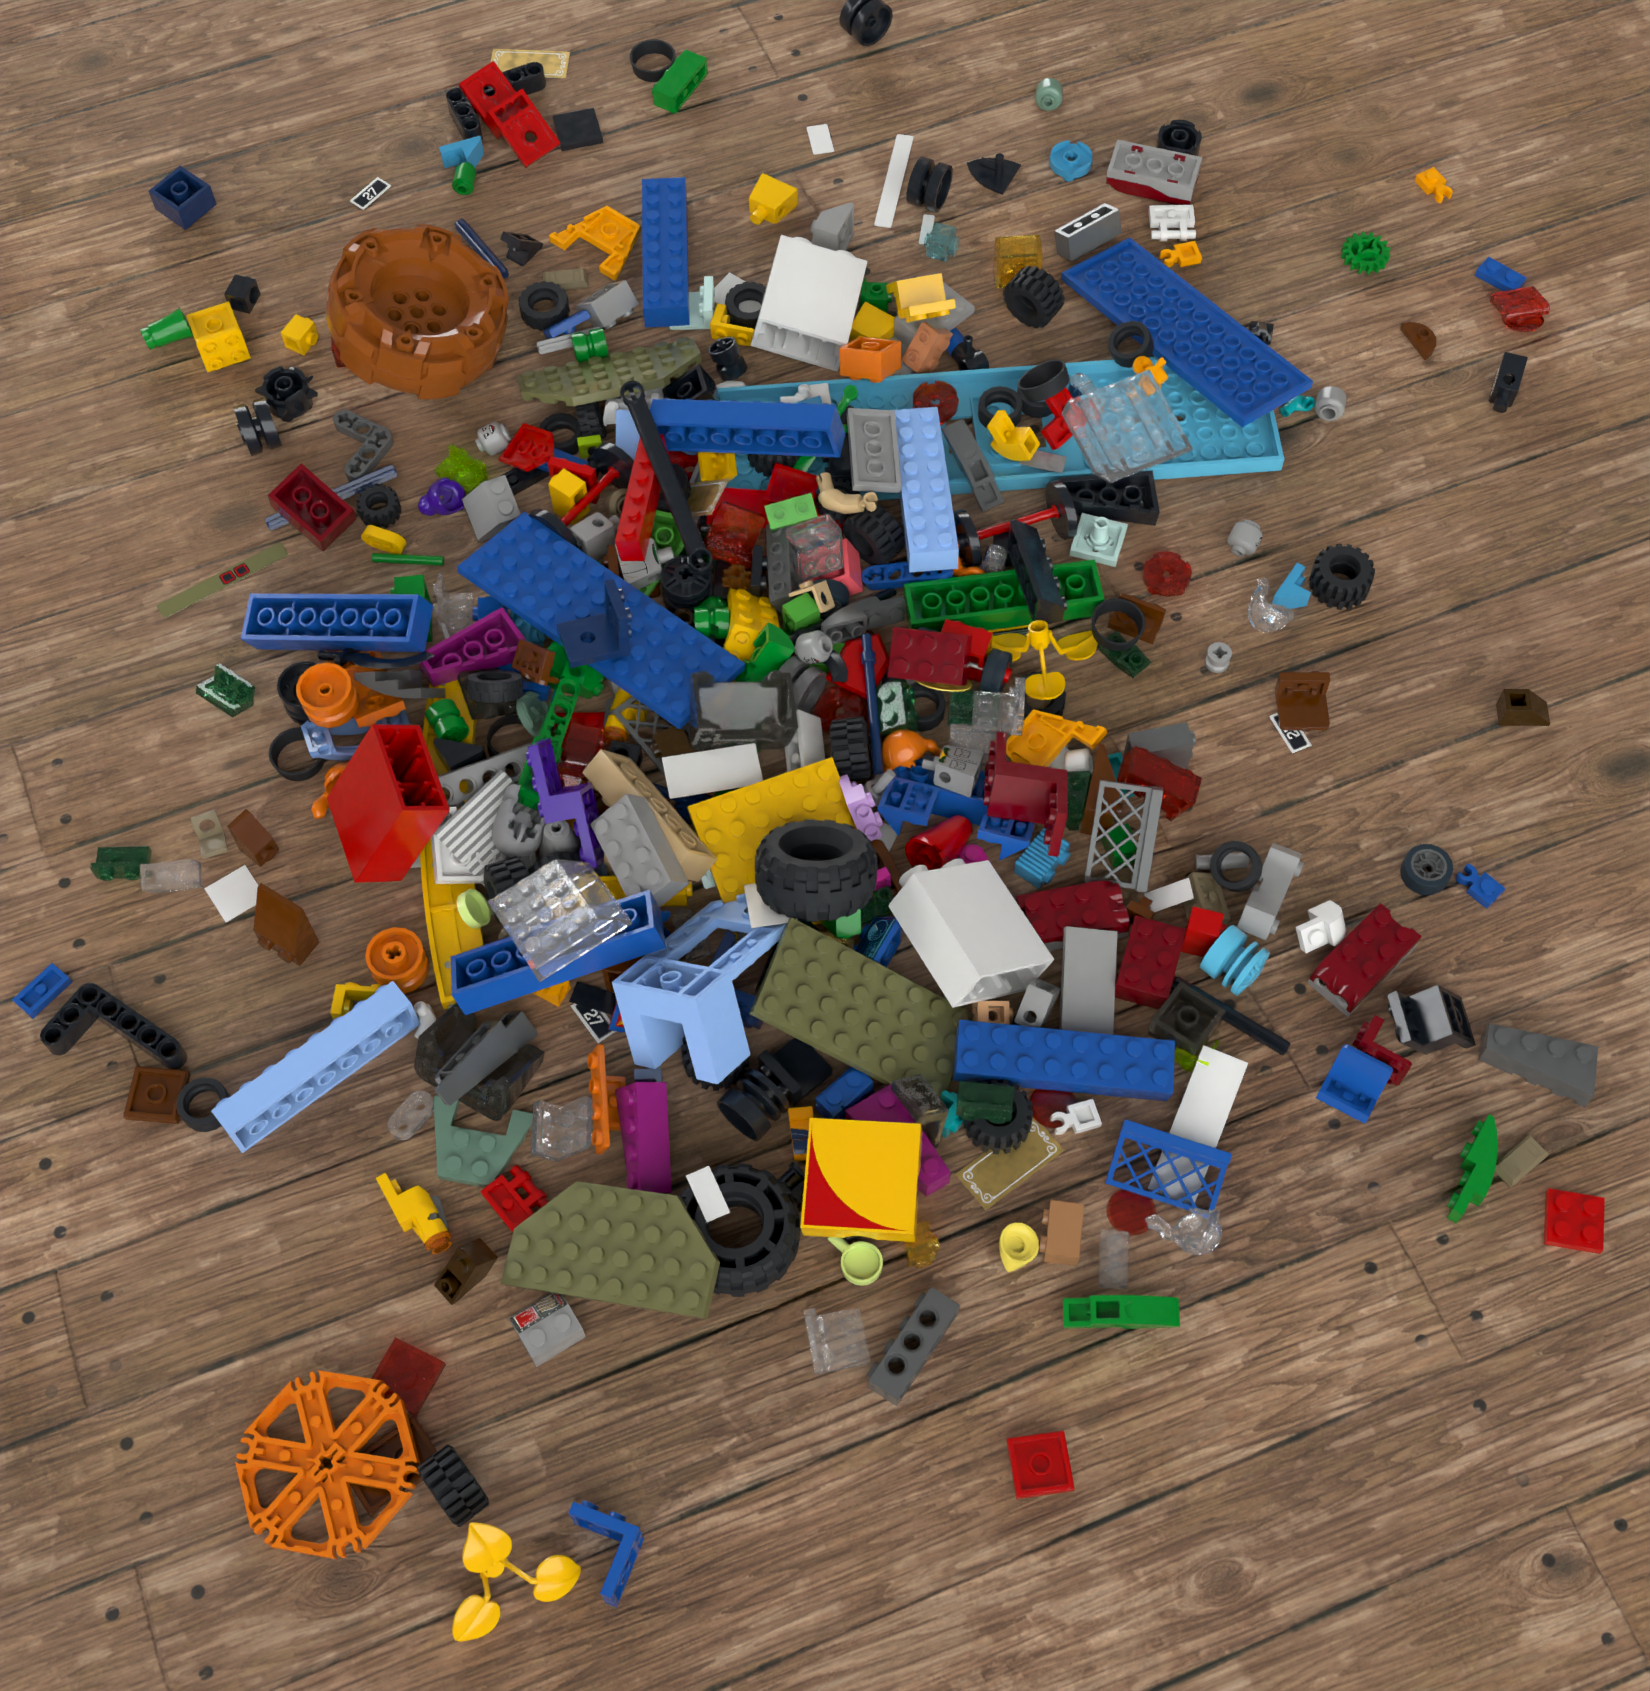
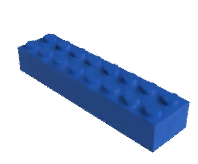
(665, 252)
(749, 427)
(337, 622)
(500, 973)
(1064, 1060)

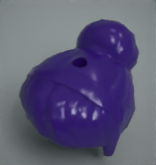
(452, 498)

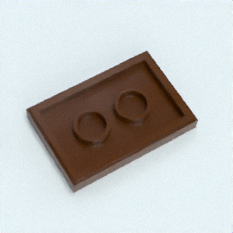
(391, 1446)

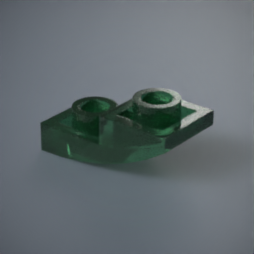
(1129, 661)

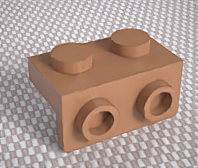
(926, 348)

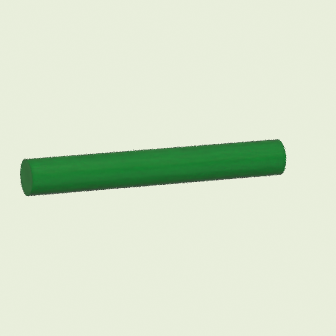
(408, 559)

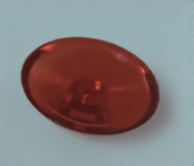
(1525, 323)
(1048, 1102)
(1128, 1211)

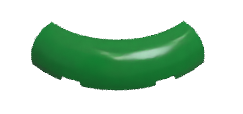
(771, 651)

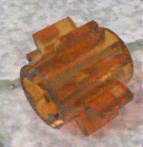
(736, 577)

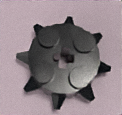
(287, 392)

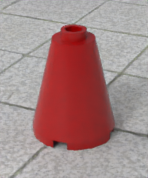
(939, 843)

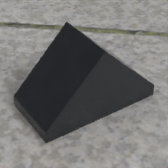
(458, 754)

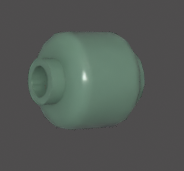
(1049, 94)

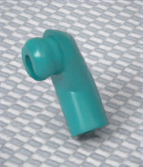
(1299, 403)

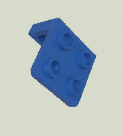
(1354, 1083)

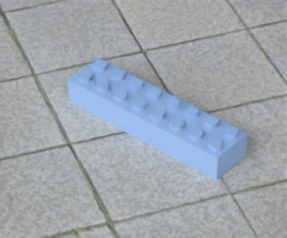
(925, 492)
(316, 1066)

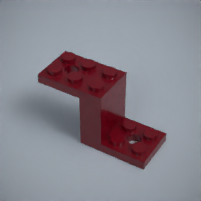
(1026, 793)

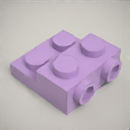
(860, 808)

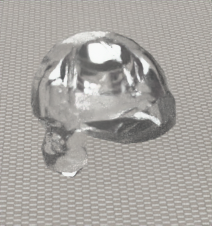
(1267, 616)
(1193, 1233)

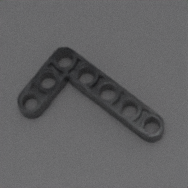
(527, 77)
(119, 1022)

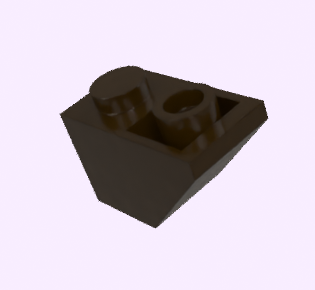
(1522, 708)
(465, 1270)

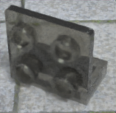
(922, 1105)

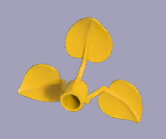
(1074, 646)
(486, 1554)

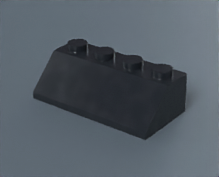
(1035, 573)

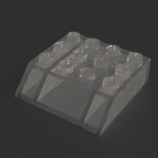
(1125, 427)
(558, 915)

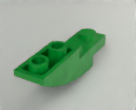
(1479, 1168)
(1121, 1311)

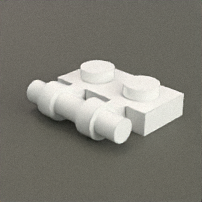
(1172, 217)

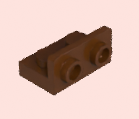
(1125, 624)
(534, 662)

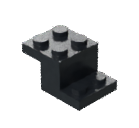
(1430, 1020)

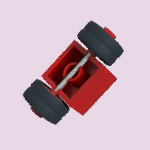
(986, 666)

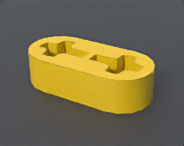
(383, 539)

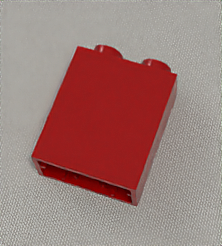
(387, 803)

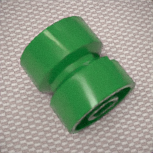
(589, 345)
(712, 622)
(446, 721)

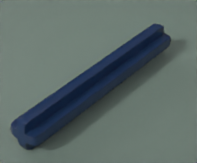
(479, 246)

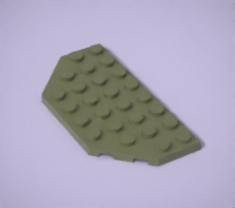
(604, 377)
(615, 1250)

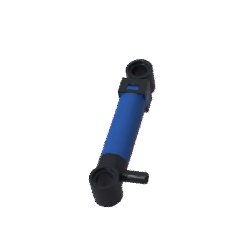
(964, 353)

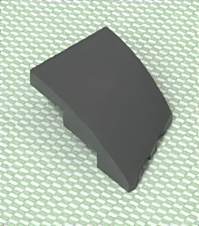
(399, 684)

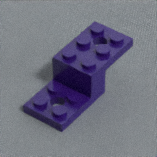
(566, 802)

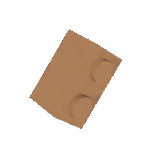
(1063, 1232)

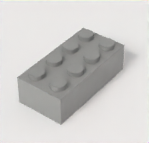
(639, 849)

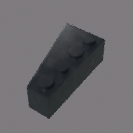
(1124, 500)

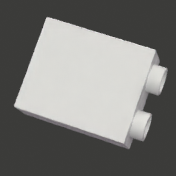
(809, 302)
(969, 931)

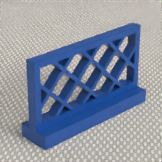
(1173, 1144)

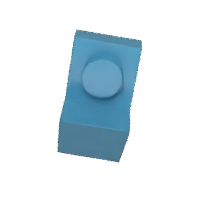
(463, 151)
(1291, 591)

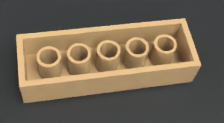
(619, 775)

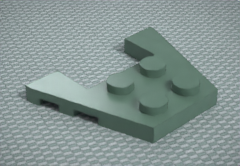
(474, 1155)

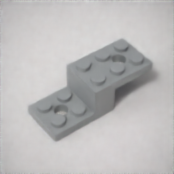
(906, 331)

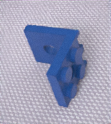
(616, 1528)

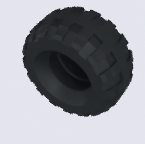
(815, 870)
(776, 1247)

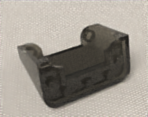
(742, 712)
(499, 1089)

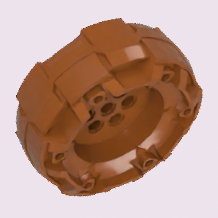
(416, 310)

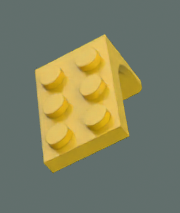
(218, 336)
(747, 619)

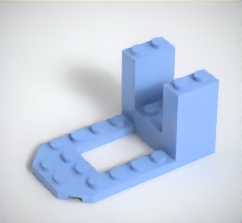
(674, 998)

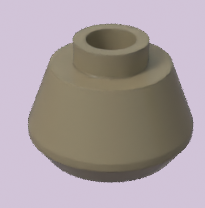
(614, 501)

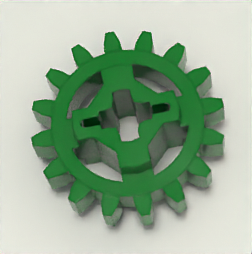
(1365, 253)

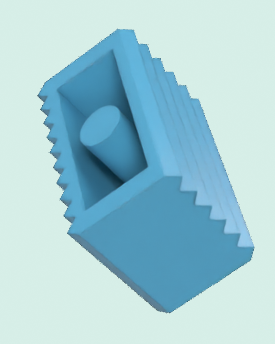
(1036, 864)

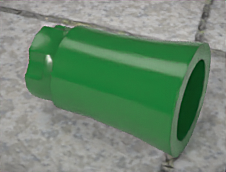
(167, 330)

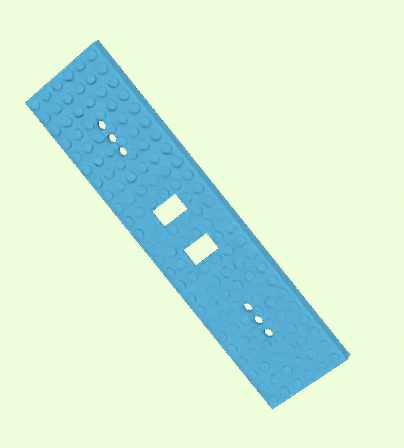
(1216, 439)

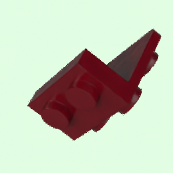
(1365, 1043)

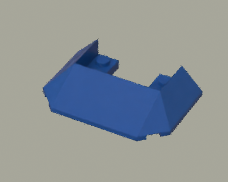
(915, 797)

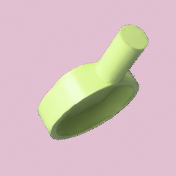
(474, 909)
(860, 1261)

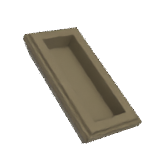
(568, 279)
(1520, 1161)

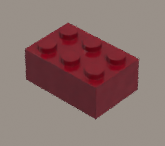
(312, 507)
(930, 656)
(1149, 962)

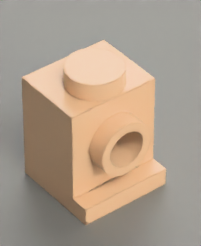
(1001, 1009)

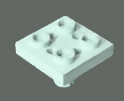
(1099, 536)

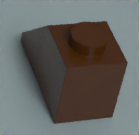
(253, 838)

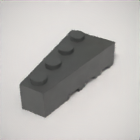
(1544, 1060)

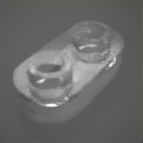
(409, 1115)

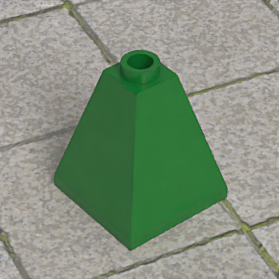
(593, 679)

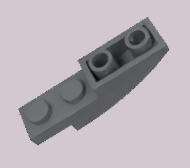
(973, 464)
(863, 615)

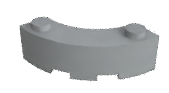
(1265, 900)

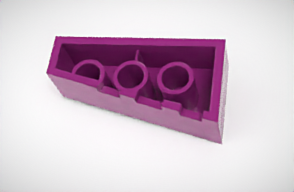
(480, 646)
(886, 1107)
(645, 1135)

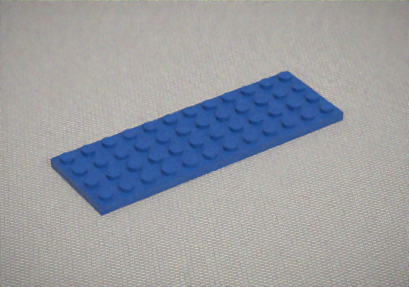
(1188, 331)
(557, 583)

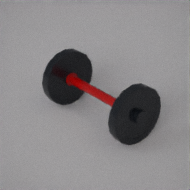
(615, 468)
(1060, 511)

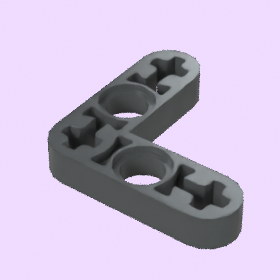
(369, 441)

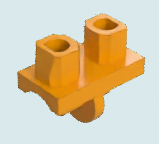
(1143, 364)

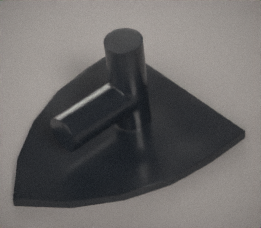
(994, 172)

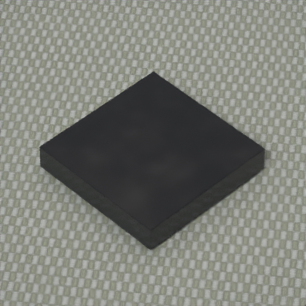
(577, 129)

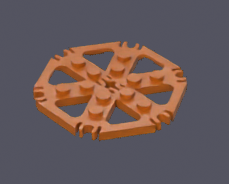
(306, 1462)

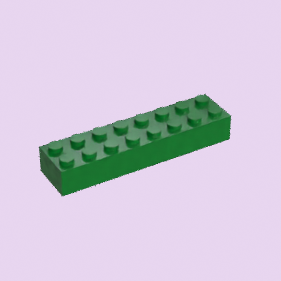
(997, 599)

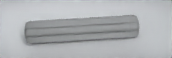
(559, 342)

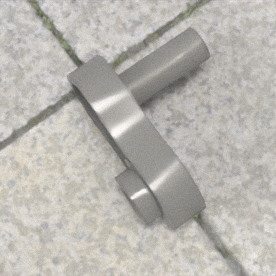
(878, 785)

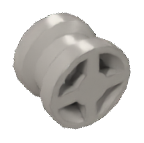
(1213, 661)

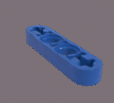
(886, 571)

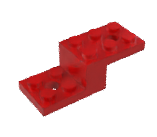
(509, 114)

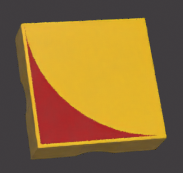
(861, 1179)

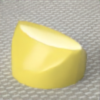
(1017, 1246)

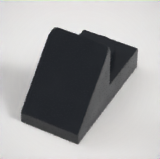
(521, 247)

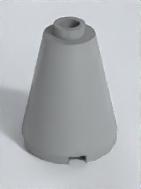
(558, 838)

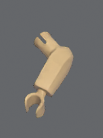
(843, 503)

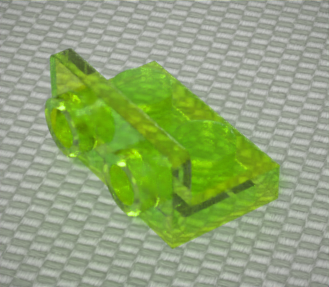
(462, 469)

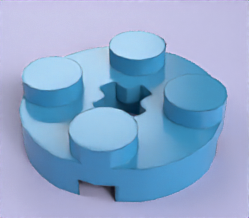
(1070, 169)

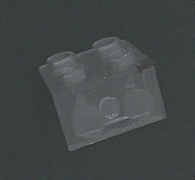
(561, 1129)

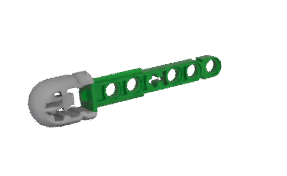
(513, 840)

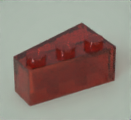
(1146, 769)

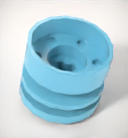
(1232, 958)

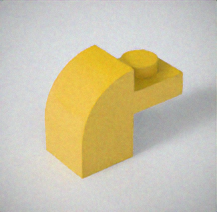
(1012, 441)

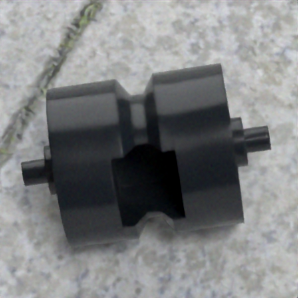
(726, 355)

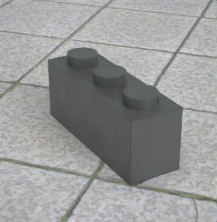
(1088, 232)

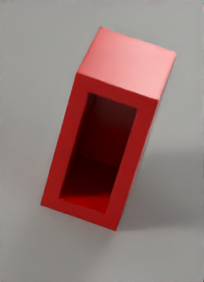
(1202, 931)

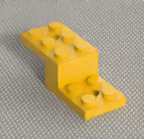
(921, 297)

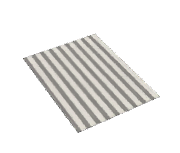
(472, 825)

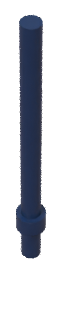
(868, 660)

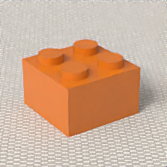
(870, 358)

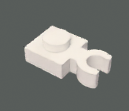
(1079, 1116)

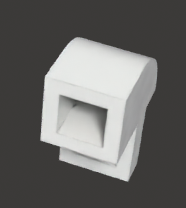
(1324, 927)

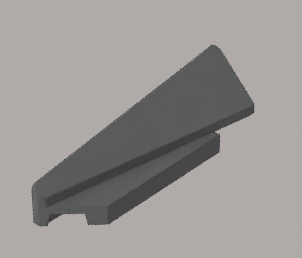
(482, 1054)

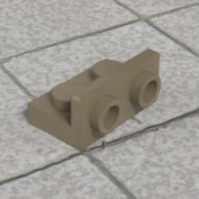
(1206, 895)

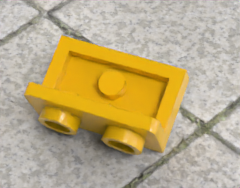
(717, 466)

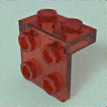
(733, 534)

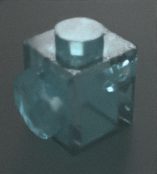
(941, 242)

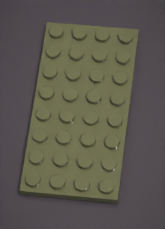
(857, 1009)

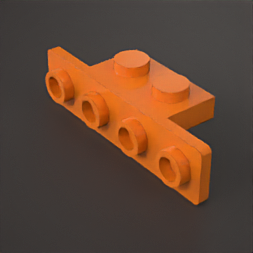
(604, 1099)

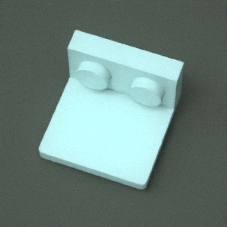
(701, 307)

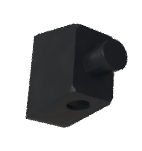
(1505, 386)

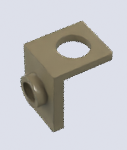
(211, 841)

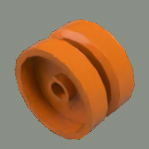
(327, 695)
(397, 957)

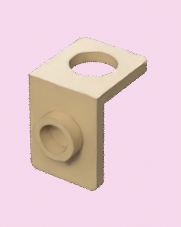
(816, 588)

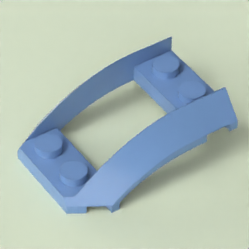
(321, 743)

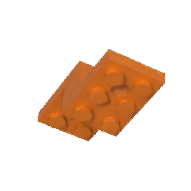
(372, 704)

